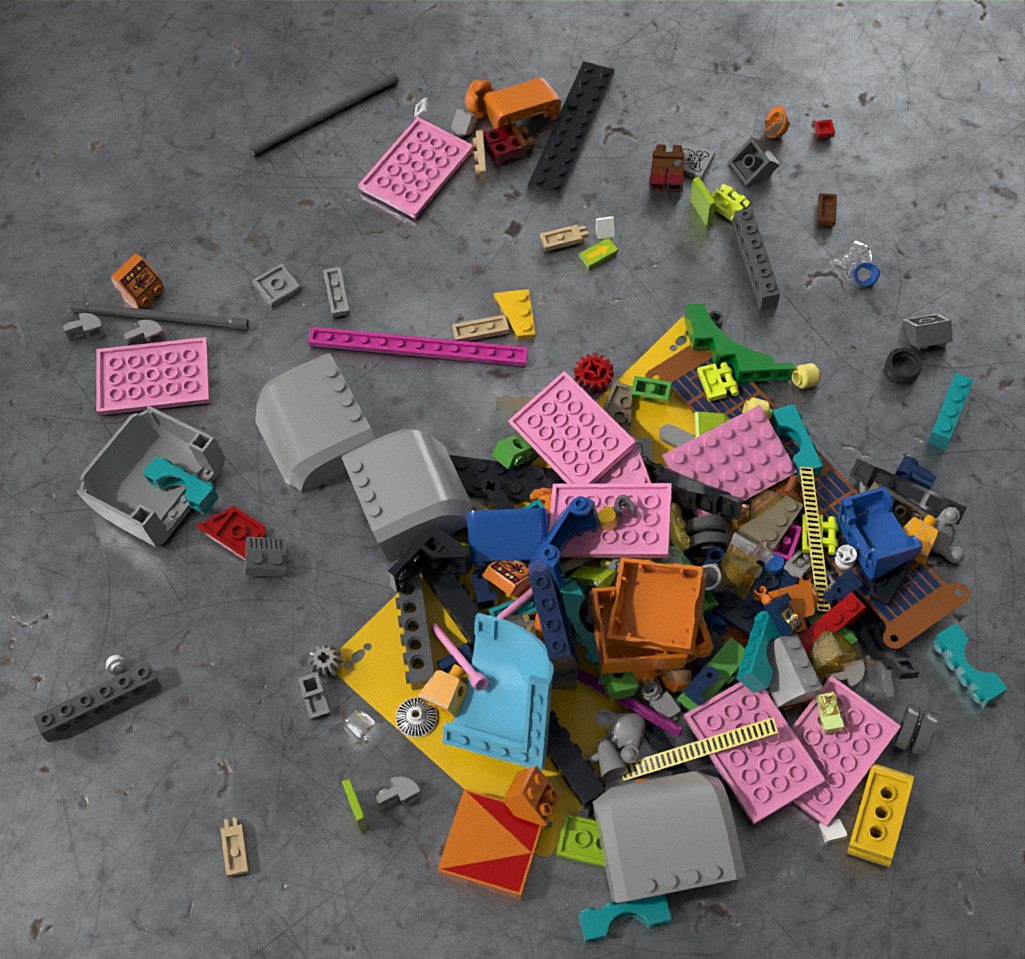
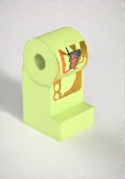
(829, 713)

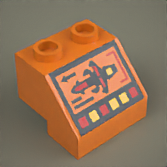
(137, 282)
(509, 576)

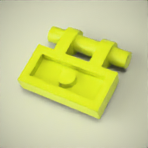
(725, 204)
(712, 382)
(830, 542)

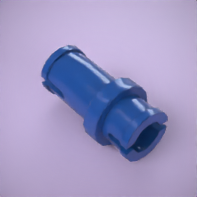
(716, 622)

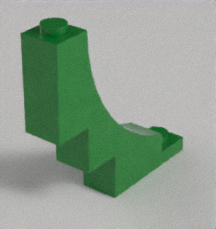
(746, 363)

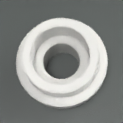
(115, 664)

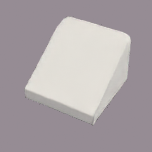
(605, 227)
(833, 832)

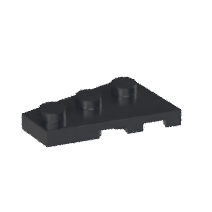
(886, 586)

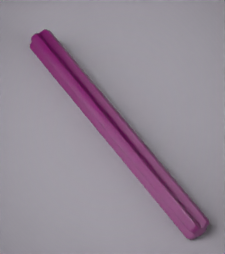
(634, 706)

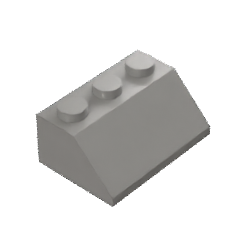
(792, 674)

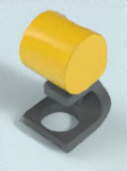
(609, 516)

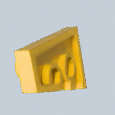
(518, 311)

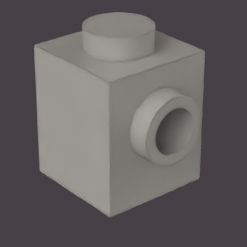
(464, 122)
(666, 706)

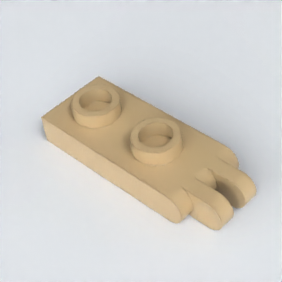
(563, 237)
(234, 848)

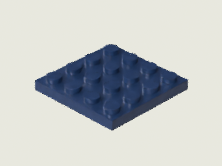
(742, 612)

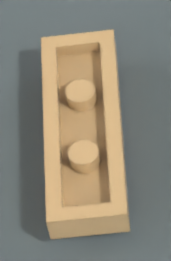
(479, 156)
(480, 328)

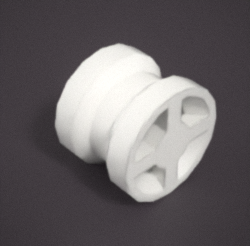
(845, 552)

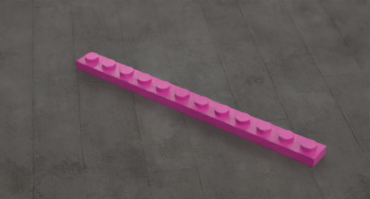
(418, 346)

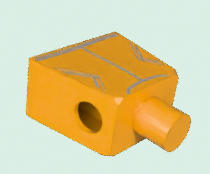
(925, 532)
(445, 691)

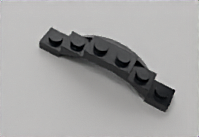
(693, 493)
(918, 495)
(872, 632)

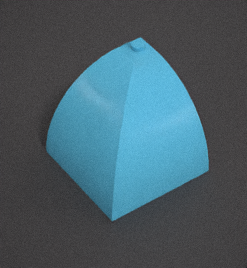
(514, 710)

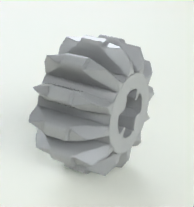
(323, 654)

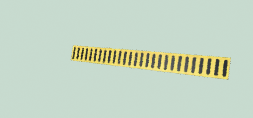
(814, 536)
(701, 748)

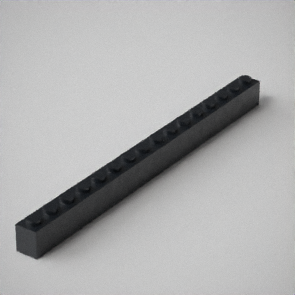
(560, 750)

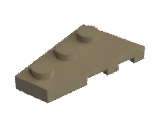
(619, 405)
(773, 522)

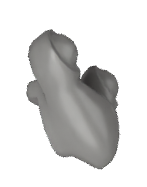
(946, 536)
(625, 731)

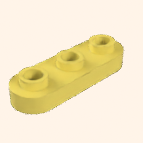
(677, 528)

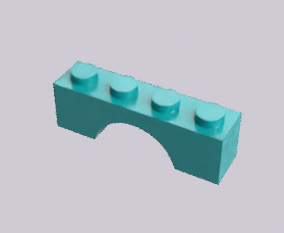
(950, 411)
(788, 423)
(164, 474)
(573, 602)
(755, 669)
(983, 686)
(650, 910)

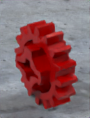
(591, 370)

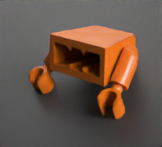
(803, 598)

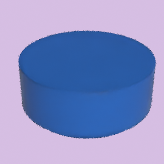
(775, 565)

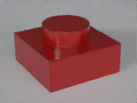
(824, 129)

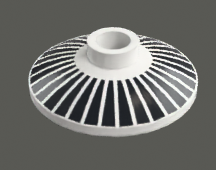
(416, 726)

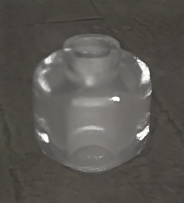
(359, 725)

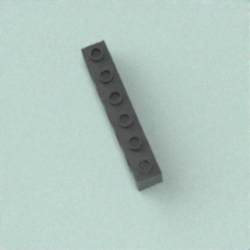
(756, 258)
(417, 677)
(97, 701)

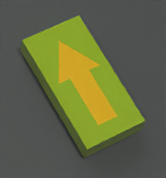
(598, 253)

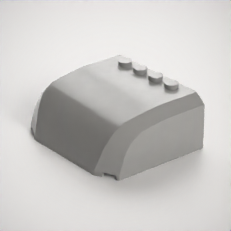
(311, 422)
(407, 488)
(119, 490)
(667, 836)

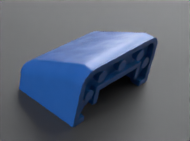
(574, 519)
(875, 532)
(506, 534)

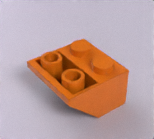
(531, 796)

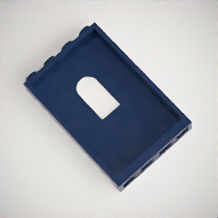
(554, 623)

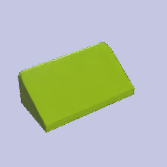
(594, 576)

